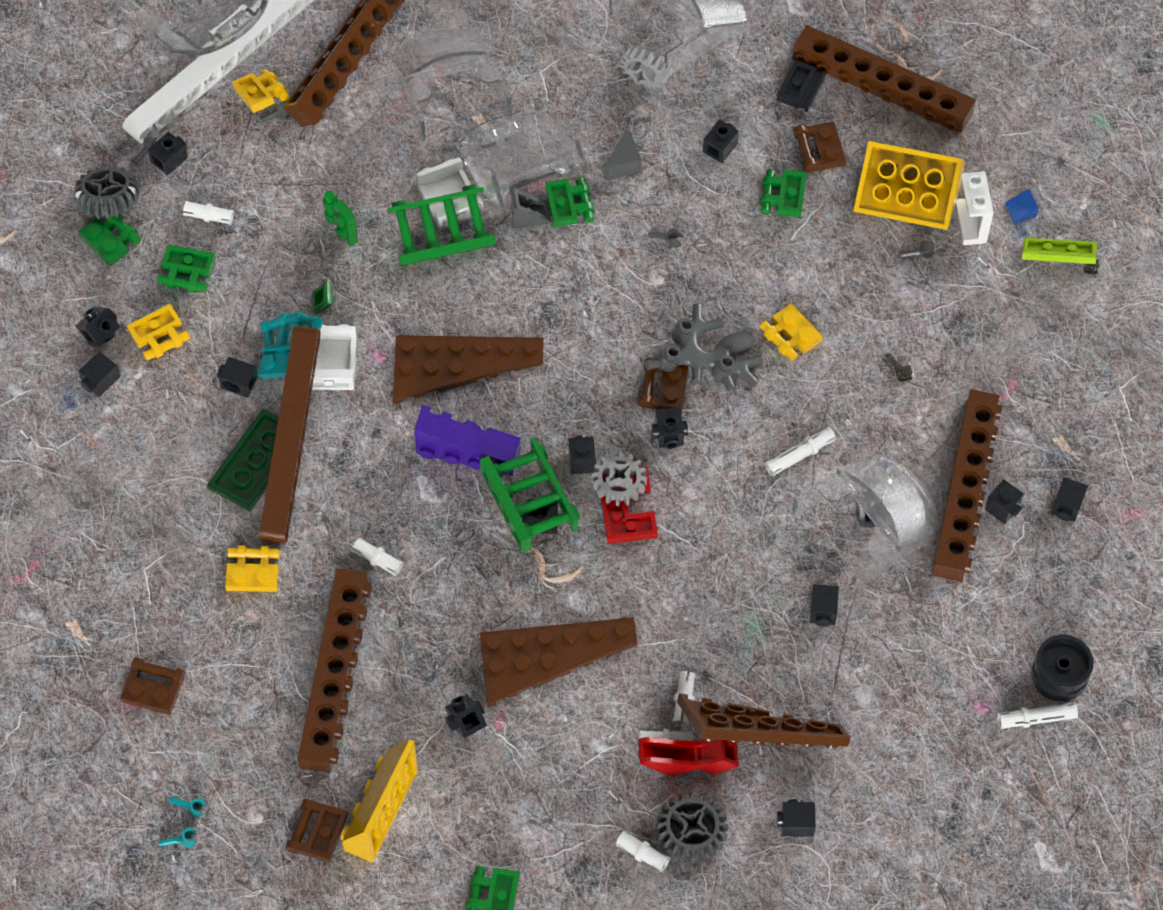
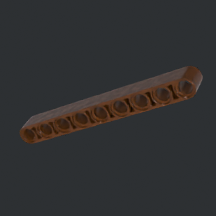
(290, 434)

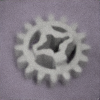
(644, 68)
(619, 478)

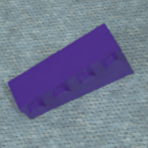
(462, 442)

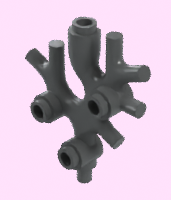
(690, 354)

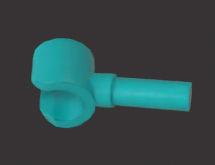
(189, 805)
(180, 839)

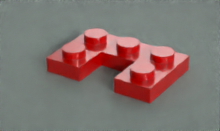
(627, 527)

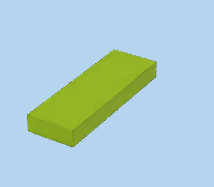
(1059, 250)

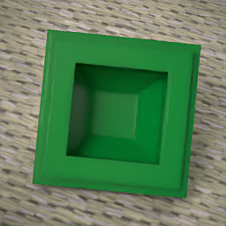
(322, 297)

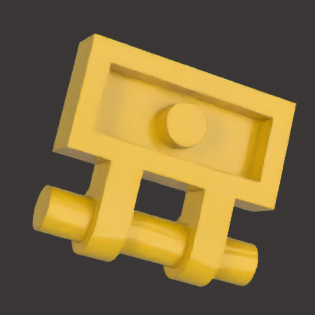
(254, 93)
(154, 326)
(796, 329)
(252, 577)

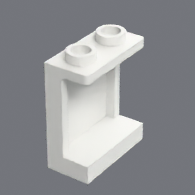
(445, 180)
(975, 210)
(336, 358)

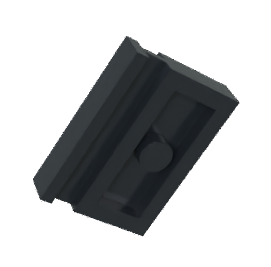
(801, 85)

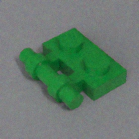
(791, 192)
(562, 205)
(338, 213)
(106, 243)
(189, 262)
(501, 887)

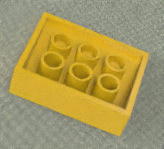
(909, 185)
(381, 801)

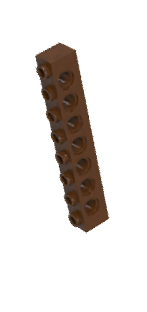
(337, 52)
(847, 62)
(946, 563)
(345, 585)

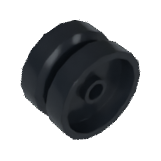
(1062, 667)

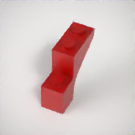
(681, 756)

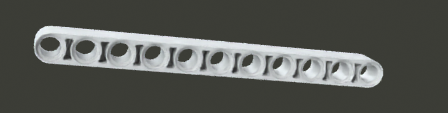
(207, 71)

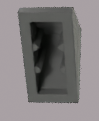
(624, 159)
(528, 209)

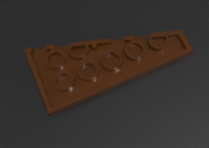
(449, 362)
(538, 655)
(752, 724)

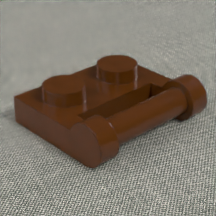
(826, 144)
(671, 388)
(152, 694)
(324, 833)

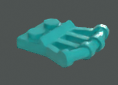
(276, 355)

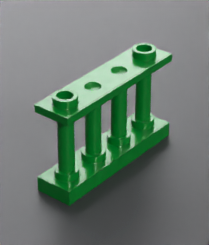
(434, 248)
(513, 513)

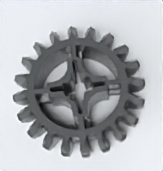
(106, 192)
(702, 809)

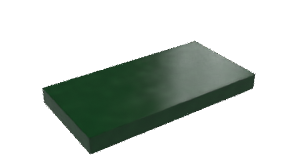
(247, 468)

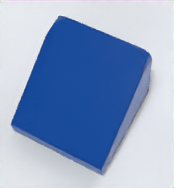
(1022, 206)

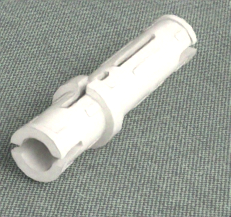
(807, 447)
(1026, 717)

